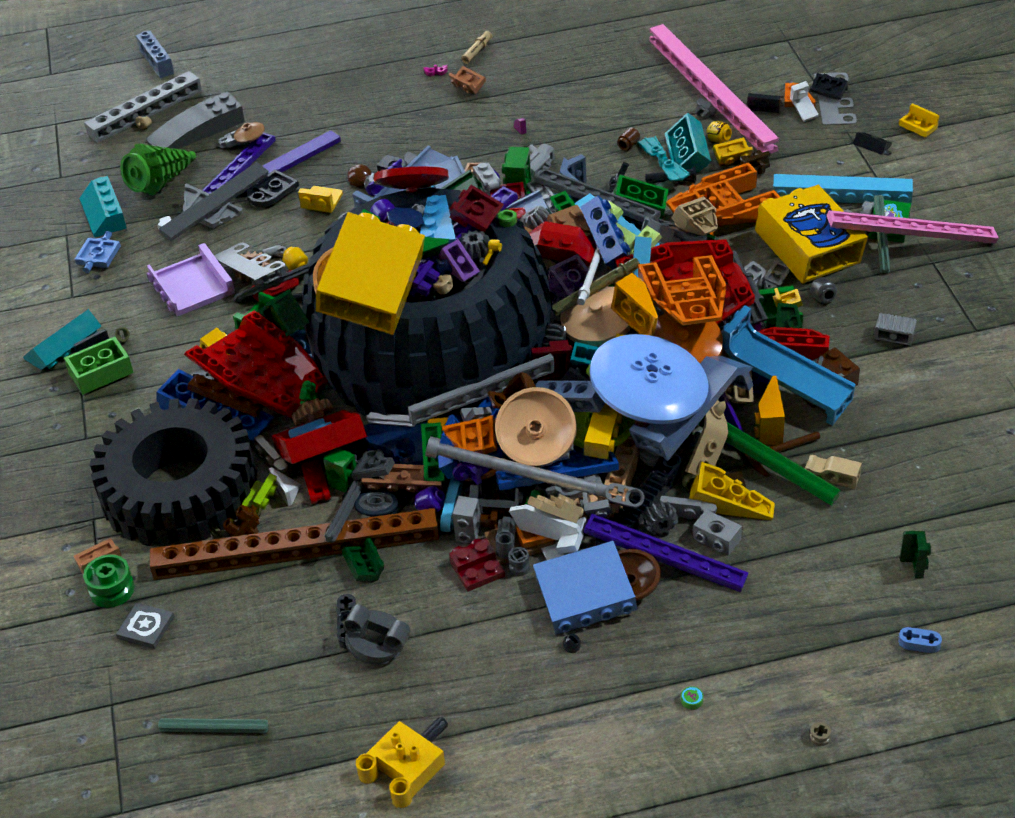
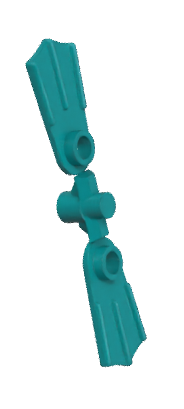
(671, 169)

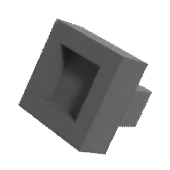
(705, 107)

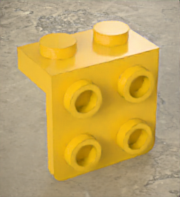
(319, 198)

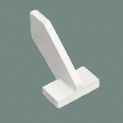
(550, 526)

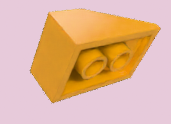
(634, 304)
(770, 416)

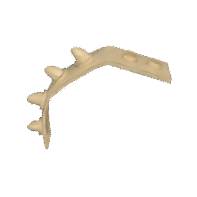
(711, 438)

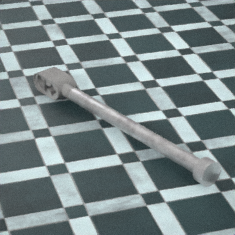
(436, 448)

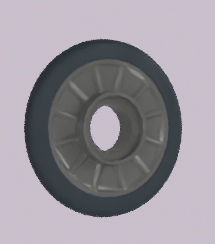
(376, 503)

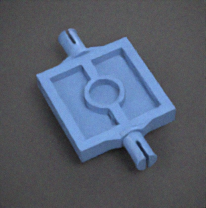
(97, 252)

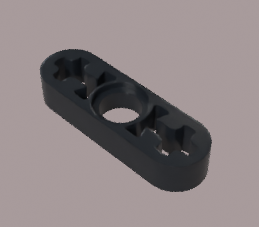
(342, 614)

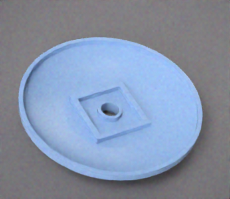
(658, 397)

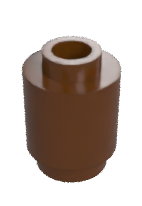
(628, 139)

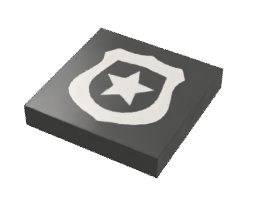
(145, 625)

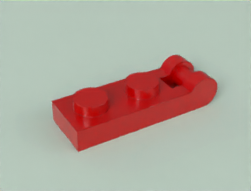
(315, 481)

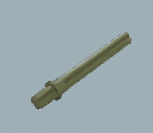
(597, 285)

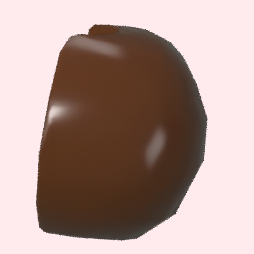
(357, 175)

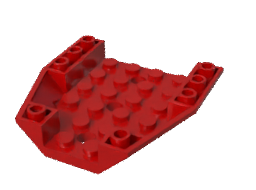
(676, 263)
(264, 351)

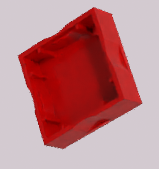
(344, 429)

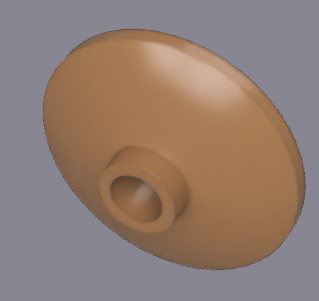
(249, 132)

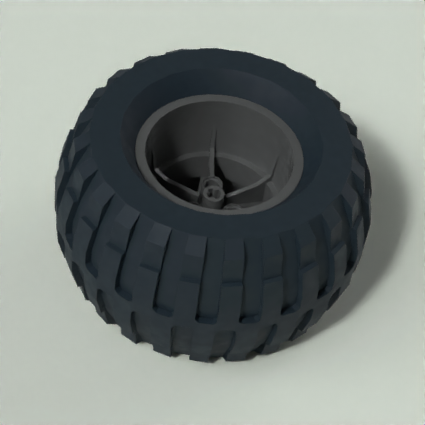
(439, 338)

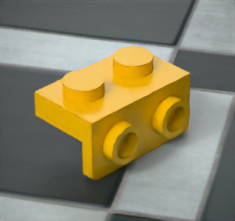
(920, 121)
(731, 151)

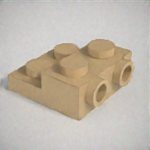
(559, 506)

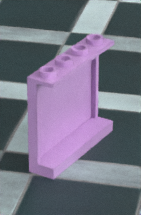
(192, 282)

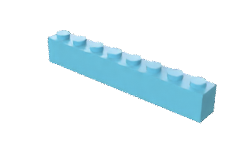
(848, 189)

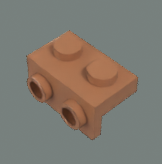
(468, 80)
(104, 548)

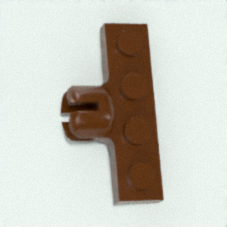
(221, 394)

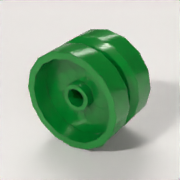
(109, 581)

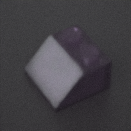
(567, 276)

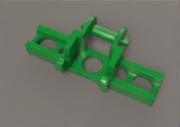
(308, 392)

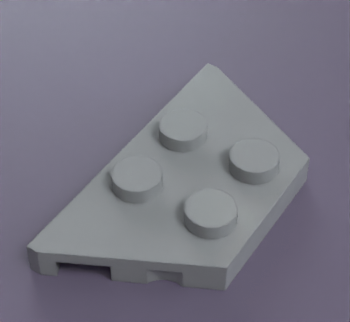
(225, 213)

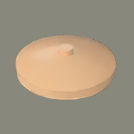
(595, 320)
(535, 427)

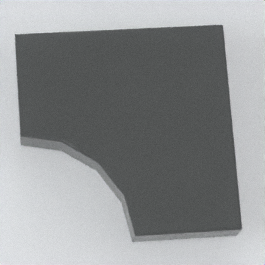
(373, 465)

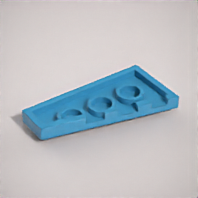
(437, 220)

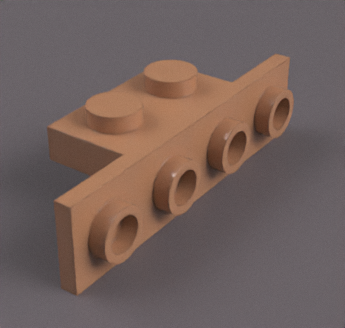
(402, 477)

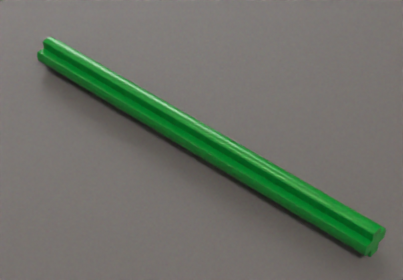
(780, 464)

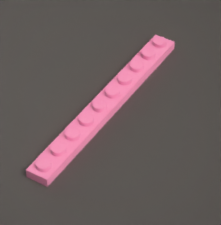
(914, 227)

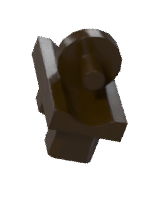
(759, 161)

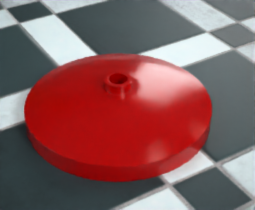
(411, 177)

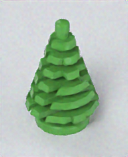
(152, 167)

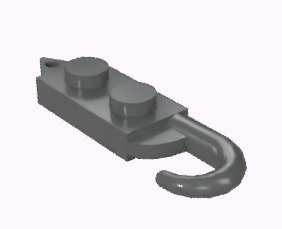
(776, 275)

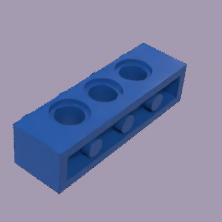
(600, 225)

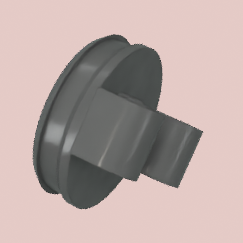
(360, 620)

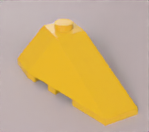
(729, 495)

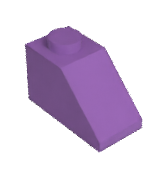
(460, 261)

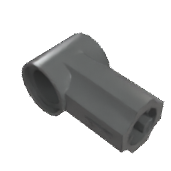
(505, 537)

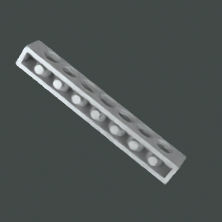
(144, 105)

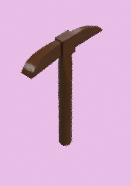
(781, 447)

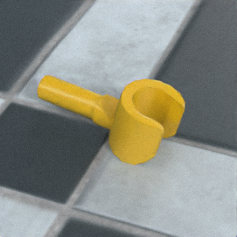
(493, 245)

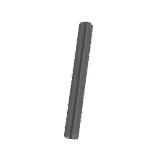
(343, 511)

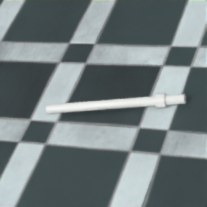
(584, 291)

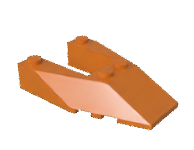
(723, 193)
(689, 299)

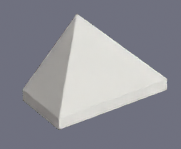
(286, 486)

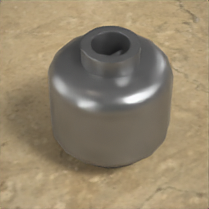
(823, 290)

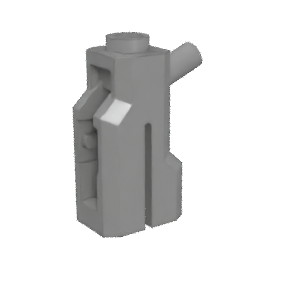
(540, 158)

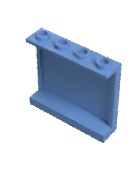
(585, 587)

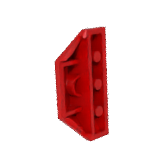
(562, 242)
(803, 341)

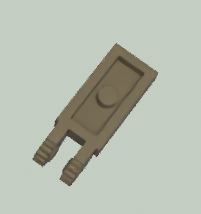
(270, 455)

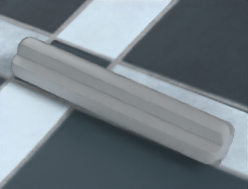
(390, 419)

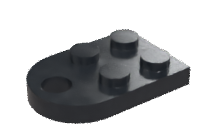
(271, 189)

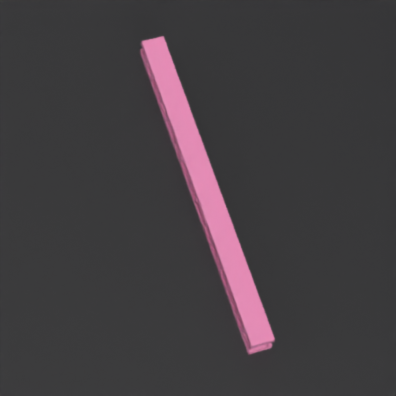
(714, 90)

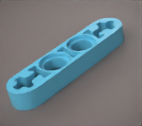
(454, 490)

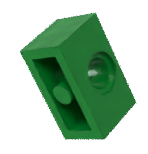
(339, 467)

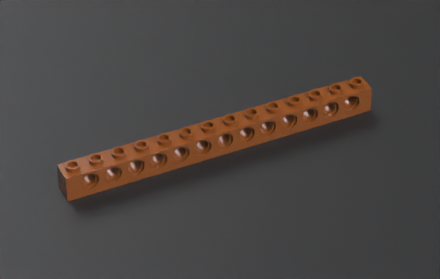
(290, 544)

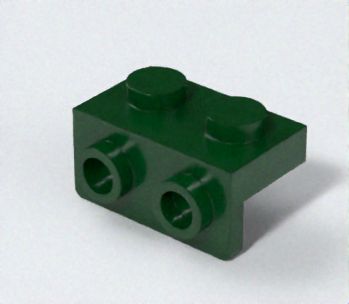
(915, 549)
(364, 561)

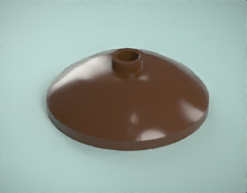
(641, 571)

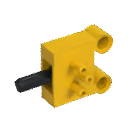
(405, 758)

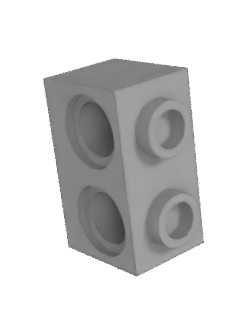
(466, 519)

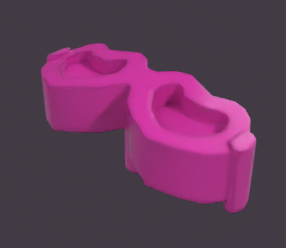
(436, 70)

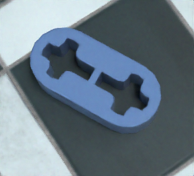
(919, 640)

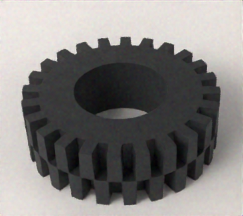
(180, 505)

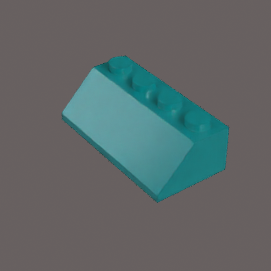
(688, 144)
(102, 207)
(62, 341)

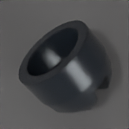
(569, 645)

